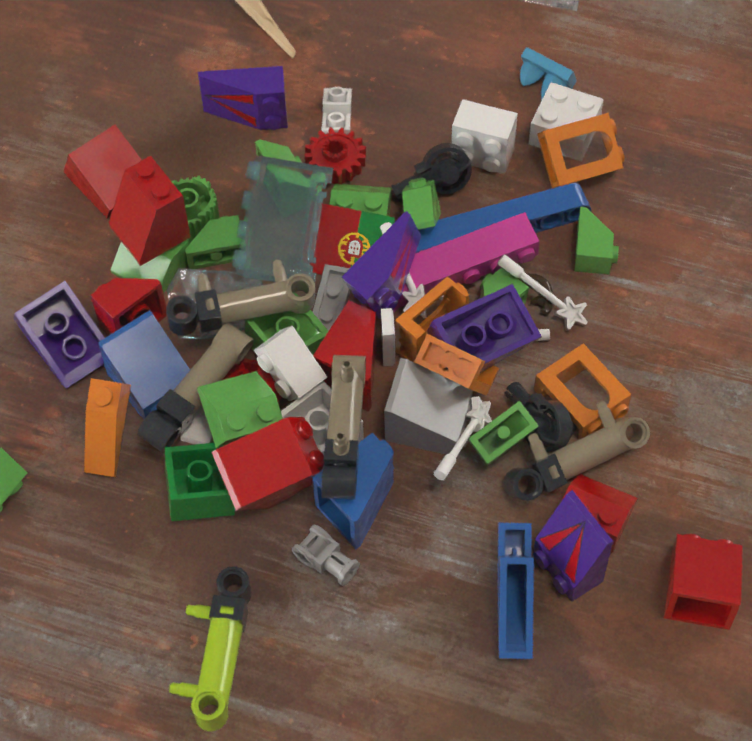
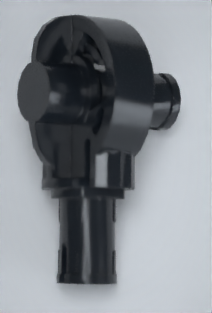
(441, 169)
(551, 430)

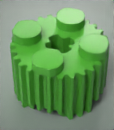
(199, 203)

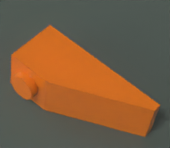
(104, 426)

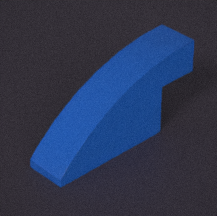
(515, 590)

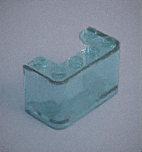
(280, 217)

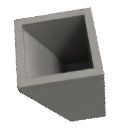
(426, 409)

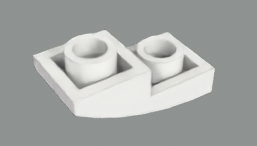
(337, 109)

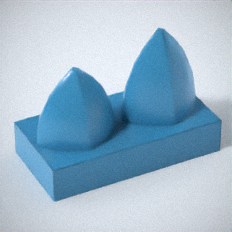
(537, 65)

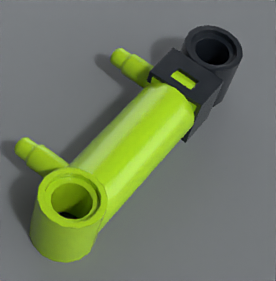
(228, 621)

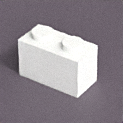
(289, 364)

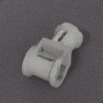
(323, 554)

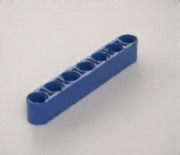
(543, 209)

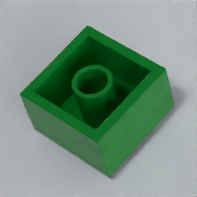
(195, 483)

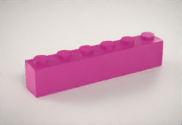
(474, 254)

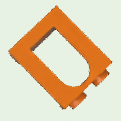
(553, 156)
(409, 334)
(461, 366)
(552, 381)

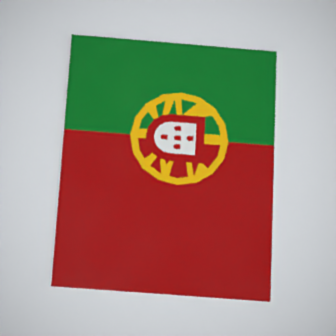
(345, 235)

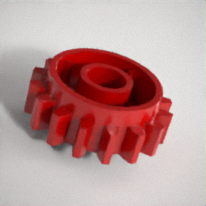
(338, 152)

